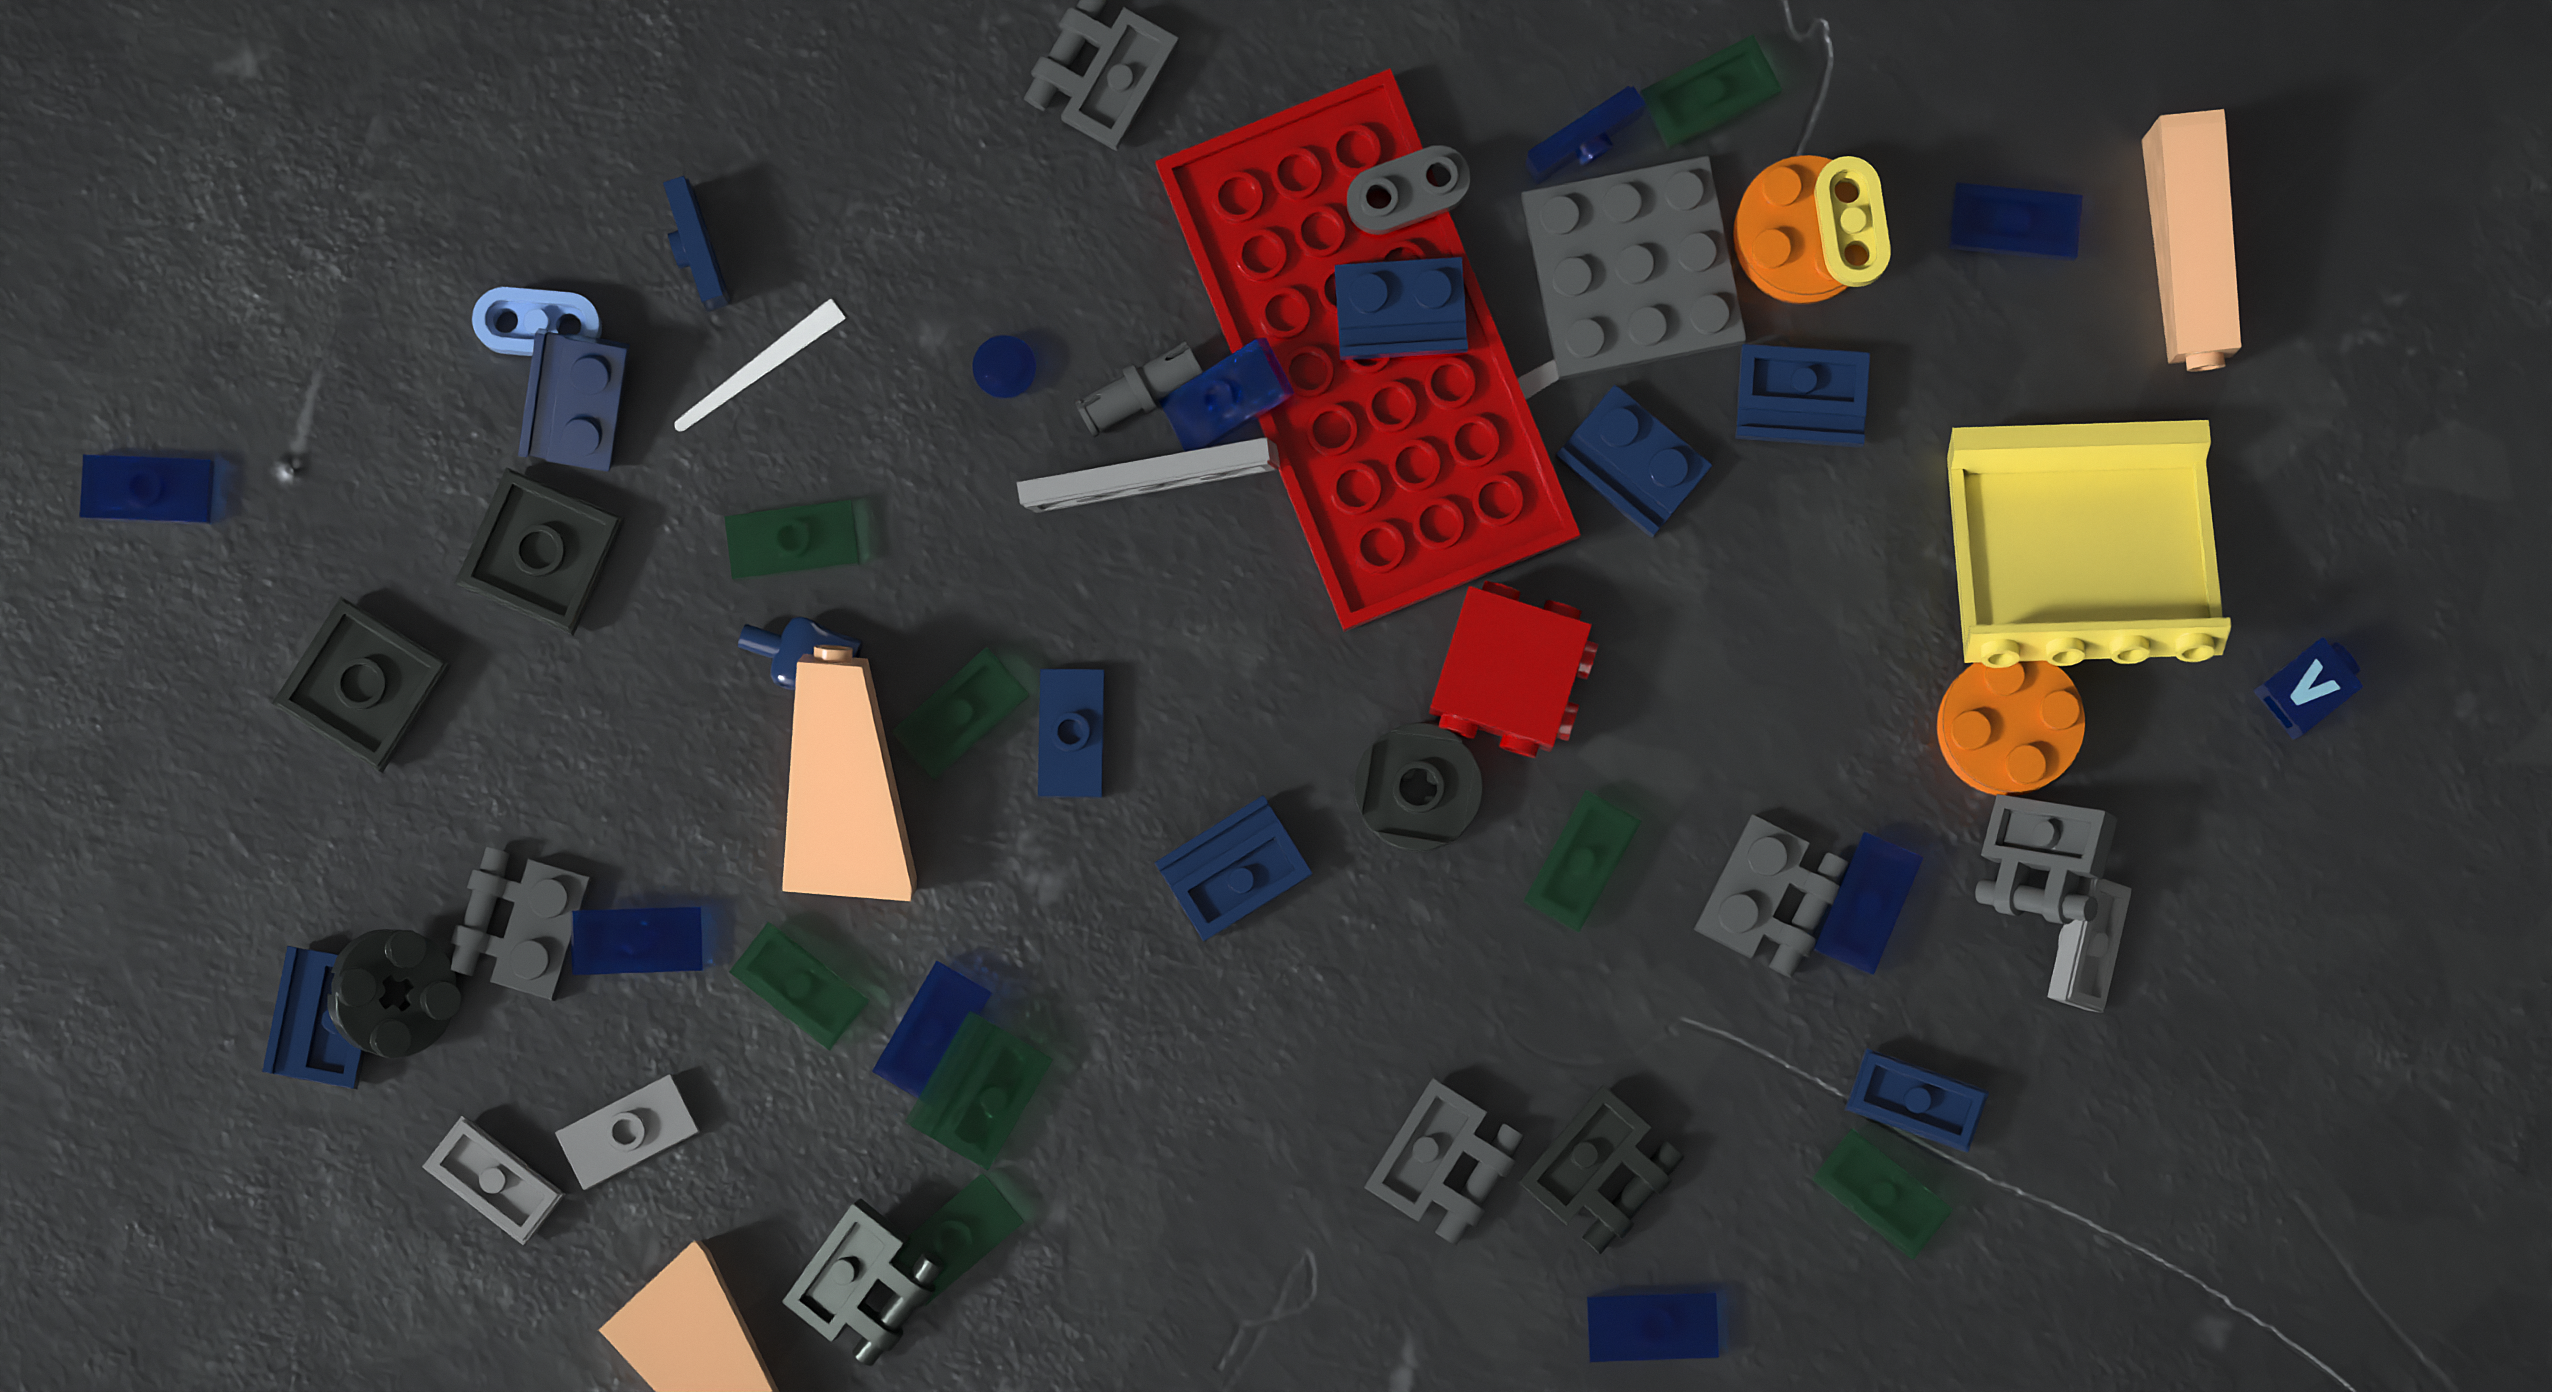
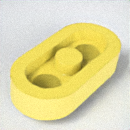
(1852, 223)

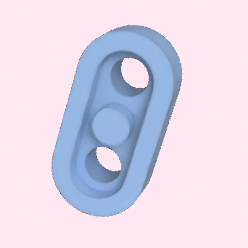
(534, 311)

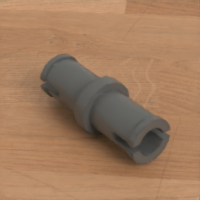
(1138, 388)

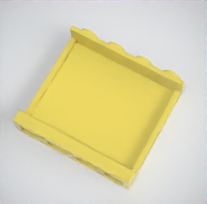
(2085, 543)

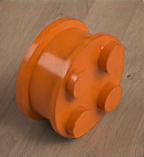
(1780, 233)
(2010, 726)

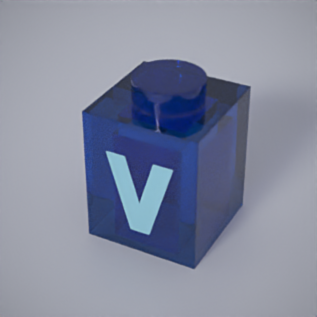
(2310, 686)

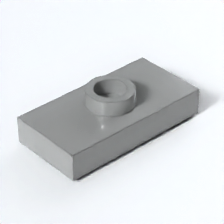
(2090, 948)
(627, 1132)
(494, 1180)

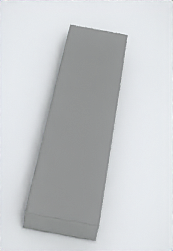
(1149, 475)

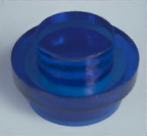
(1004, 367)

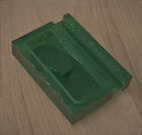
(978, 1090)

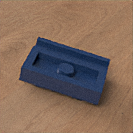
(1401, 308)
(1802, 395)
(574, 399)
(1633, 461)
(1233, 868)
(302, 1033)

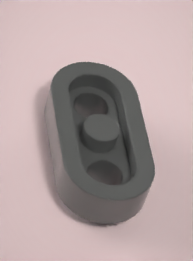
(1410, 192)

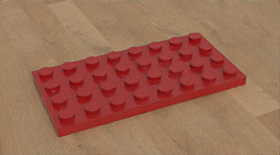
(1393, 464)

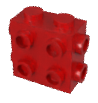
(1513, 670)

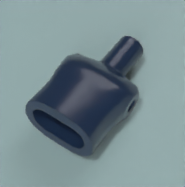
(786, 649)

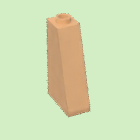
(2193, 237)
(843, 794)
(689, 1331)

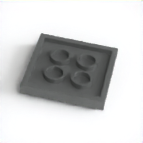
(1633, 268)

